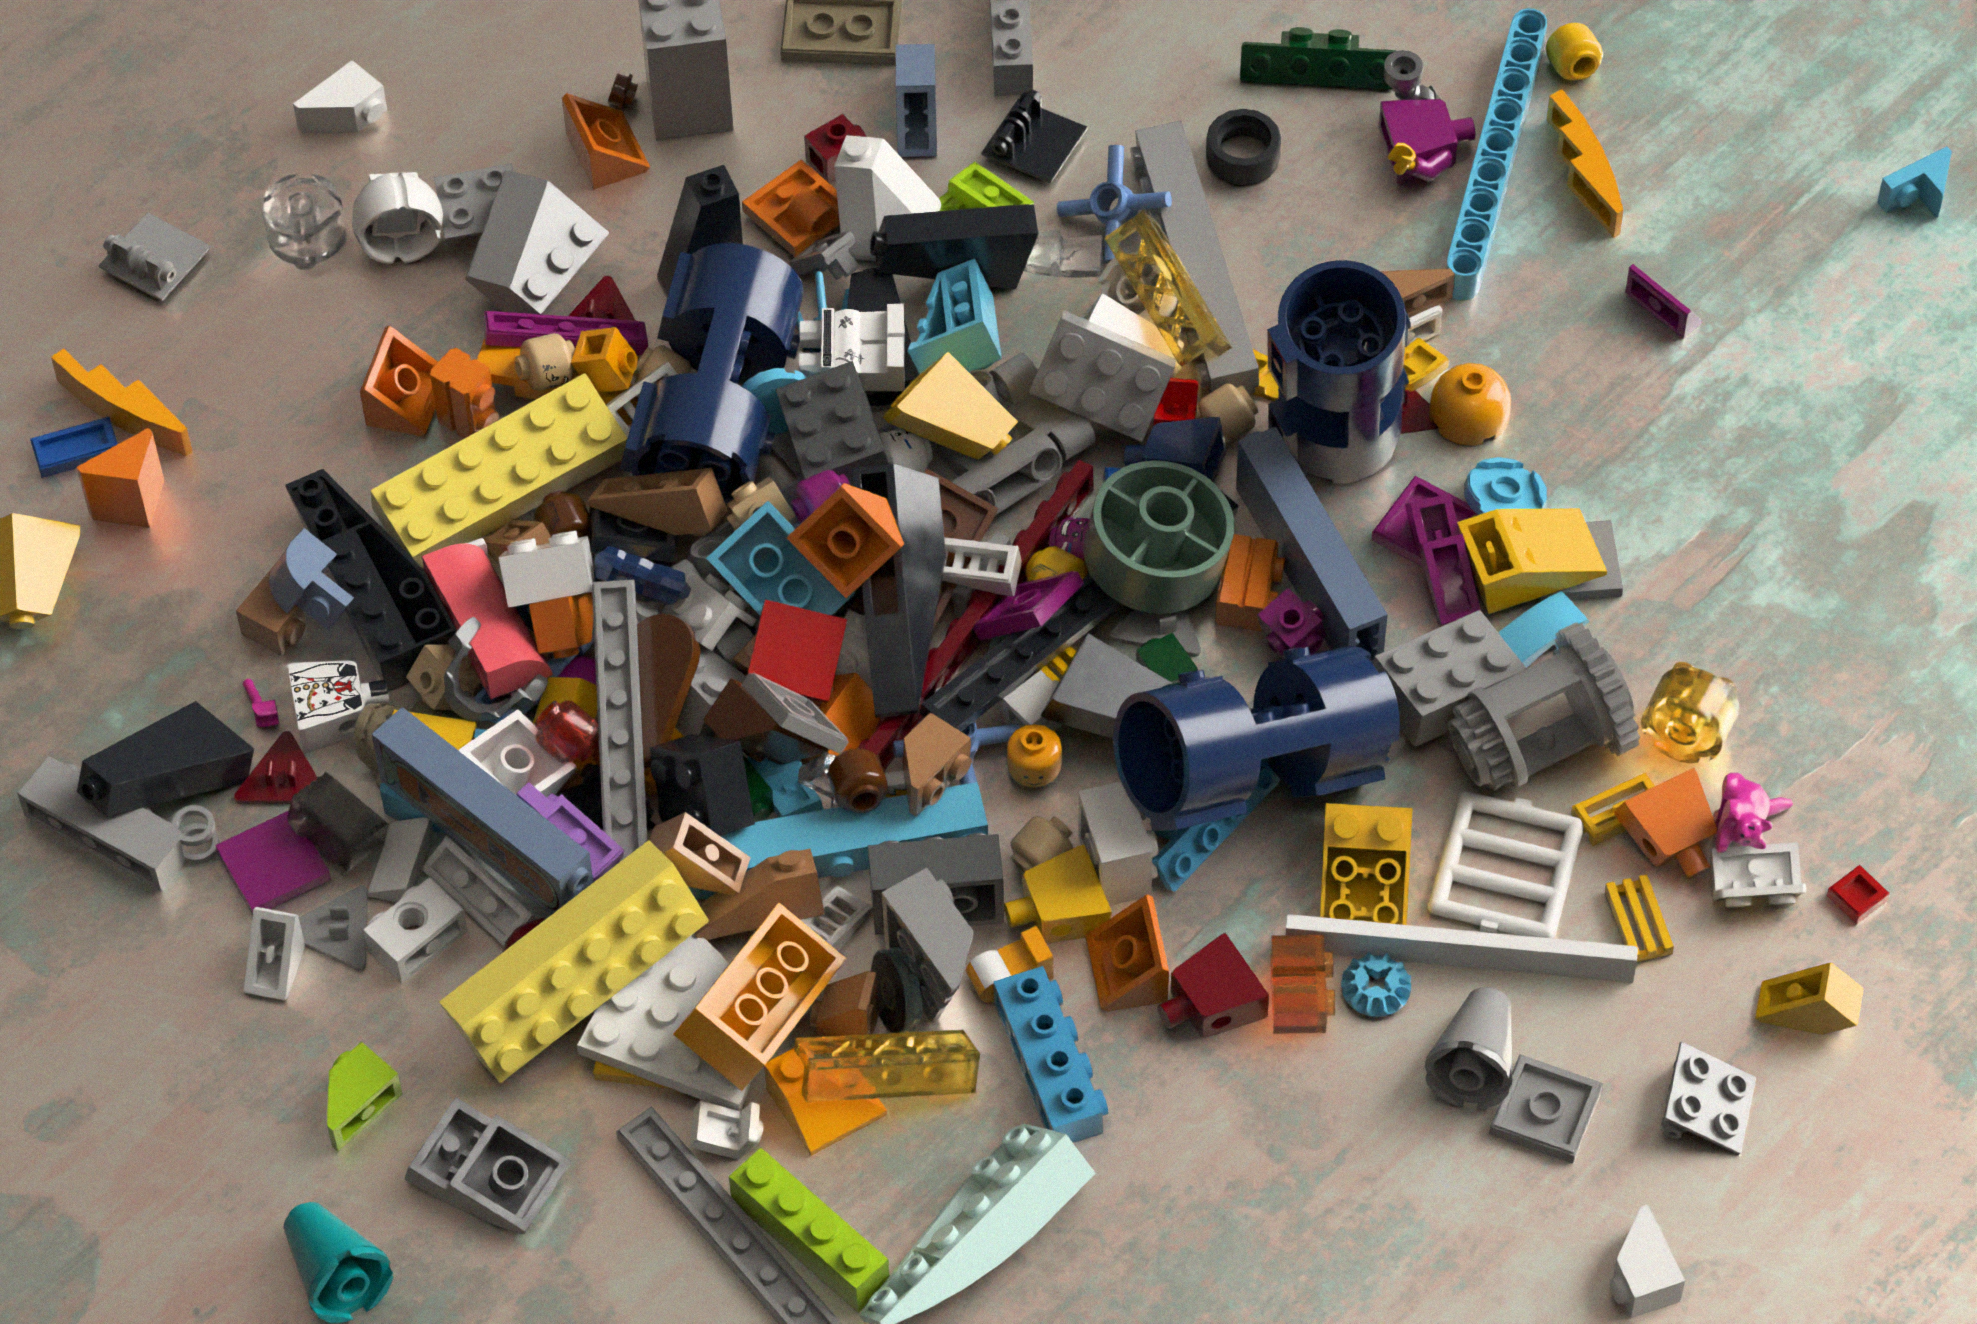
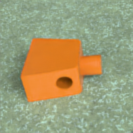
(1671, 822)

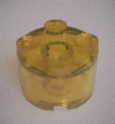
(1690, 713)

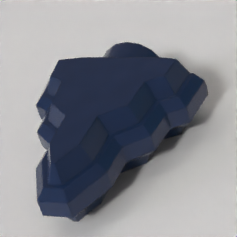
(652, 580)

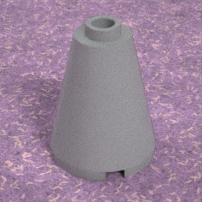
(1474, 1052)

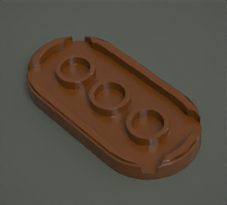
(666, 671)

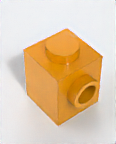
(605, 359)

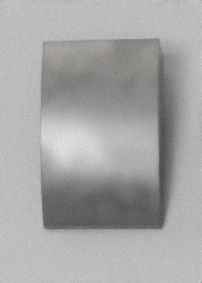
(487, 1168)

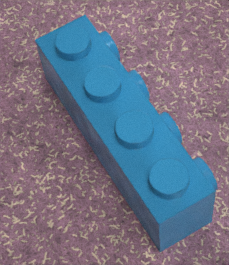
(1048, 1054)

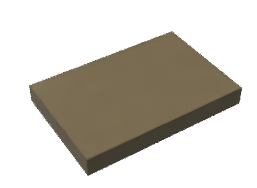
(841, 31)

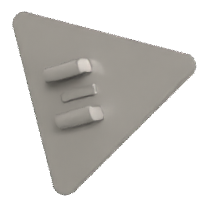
(1143, 626)
(338, 928)

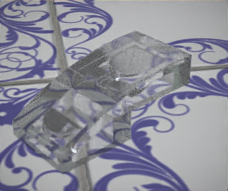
(1066, 257)

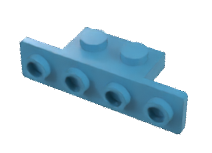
(1194, 844)

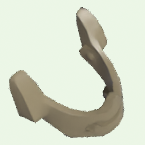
(370, 720)

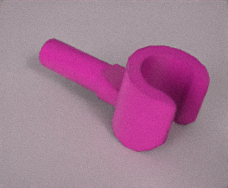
(264, 712)

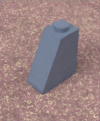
(916, 100)

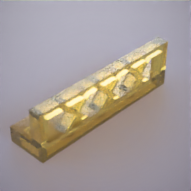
(1181, 287)
(882, 1067)

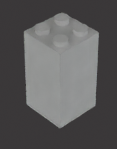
(686, 67)

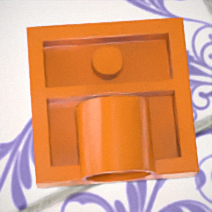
(795, 207)

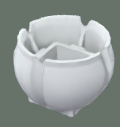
(397, 217)

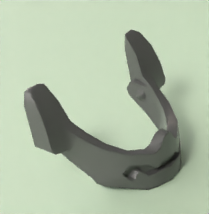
(463, 701)

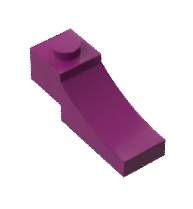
(1443, 557)

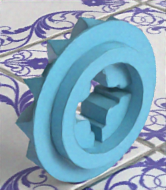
(1374, 1000)

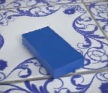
(72, 446)

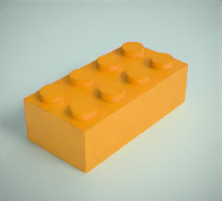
(760, 997)

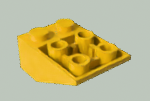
(1528, 554)
(1366, 863)

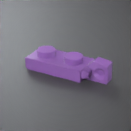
(564, 815)

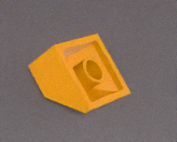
(821, 1122)

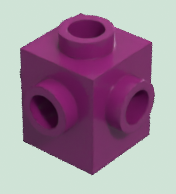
(1292, 624)

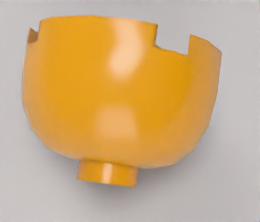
(1470, 404)

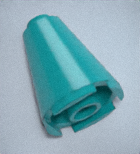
(335, 1263)

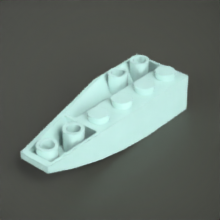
(984, 1221)

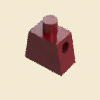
(1215, 991)

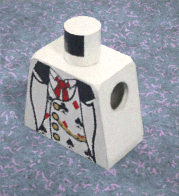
(330, 700)

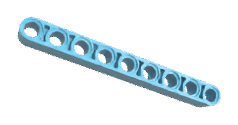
(1496, 152)

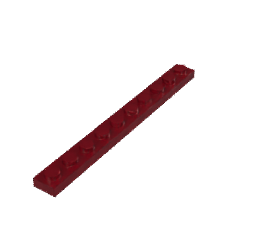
(960, 638)

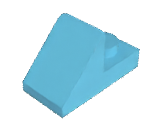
(1920, 180)

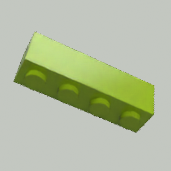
(809, 1229)

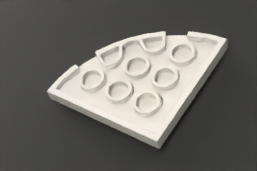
(639, 1021)

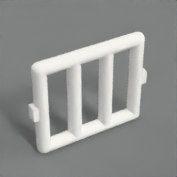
(1551, 895)

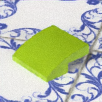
(979, 189)

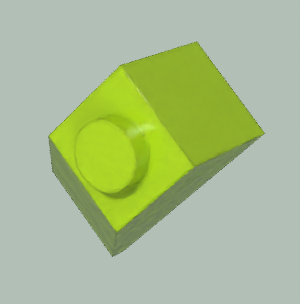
(358, 1092)

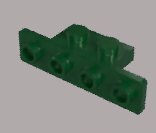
(1314, 60)

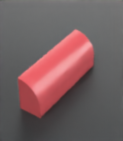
(503, 646)

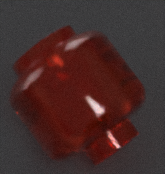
(566, 731)

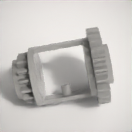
(1593, 689)

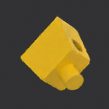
(1061, 898)

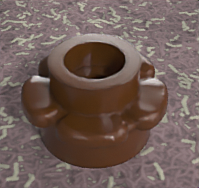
(622, 91)

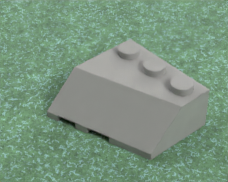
(531, 244)
(932, 933)

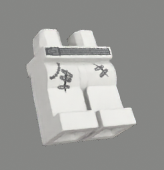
(867, 338)

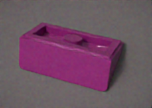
(1661, 303)

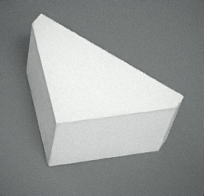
(273, 953)

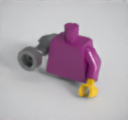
(1418, 126)

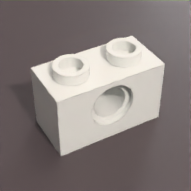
(407, 951)

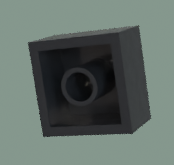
(704, 780)

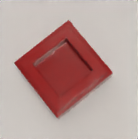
(1858, 894)

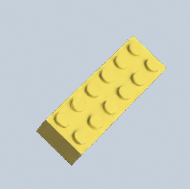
(501, 470)
(574, 961)

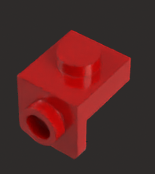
(1178, 401)

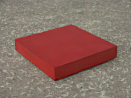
(797, 649)

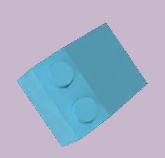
(769, 567)

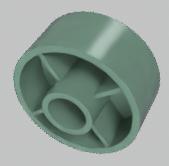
(1158, 536)

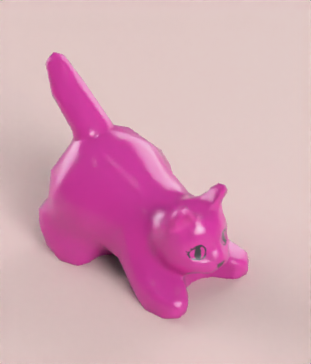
(1745, 813)

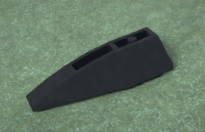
(906, 589)
(393, 597)

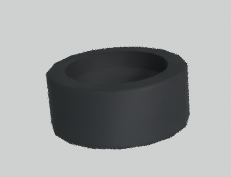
(1243, 170)

